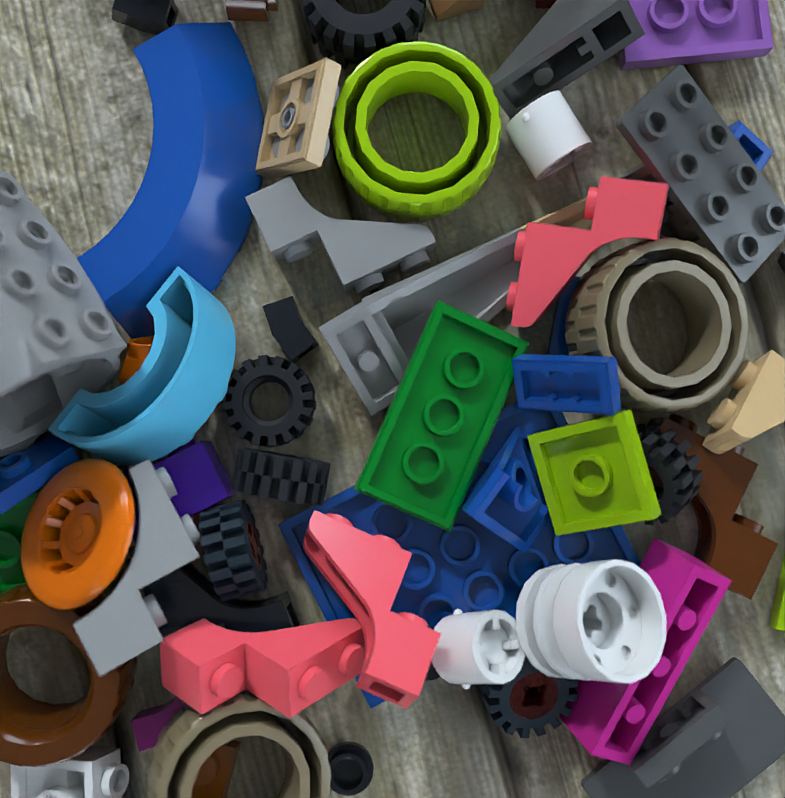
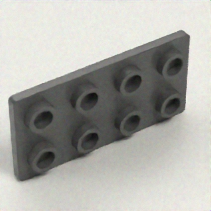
(713, 184)
(702, 744)

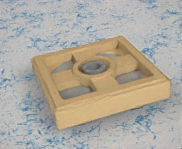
(298, 120)

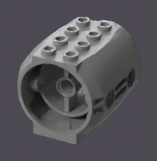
(51, 323)

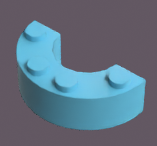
(170, 391)

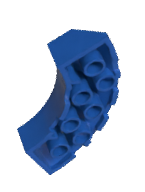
(196, 177)

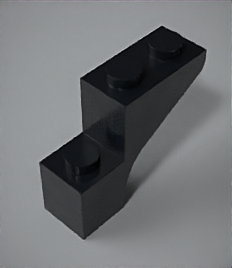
(190, 596)

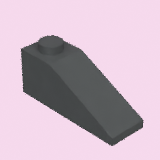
(562, 48)

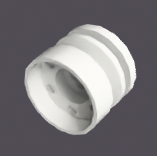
(592, 621)

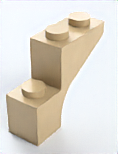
(751, 406)

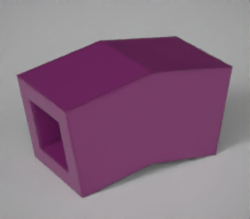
(150, 722)

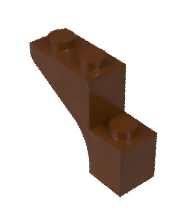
(725, 539)

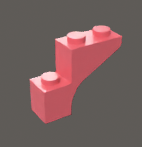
(556, 253)
(367, 577)
(278, 666)

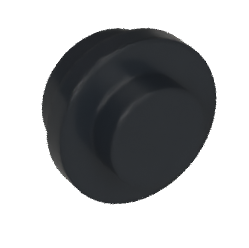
(350, 768)

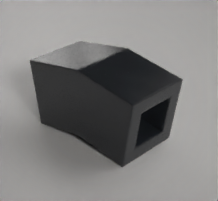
(146, 15)
(289, 329)

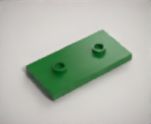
(441, 417)

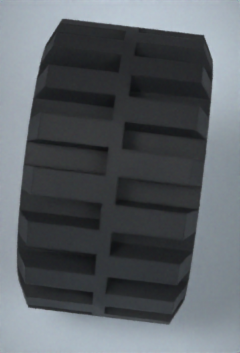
(357, 36)

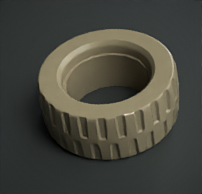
(713, 313)
(193, 737)

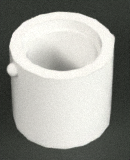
(548, 135)
(478, 648)

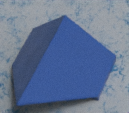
(509, 496)

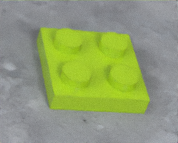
(594, 474)

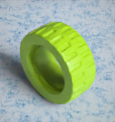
(426, 70)

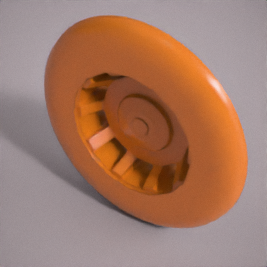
(77, 533)

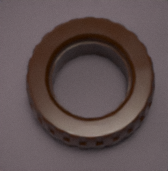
(46, 733)

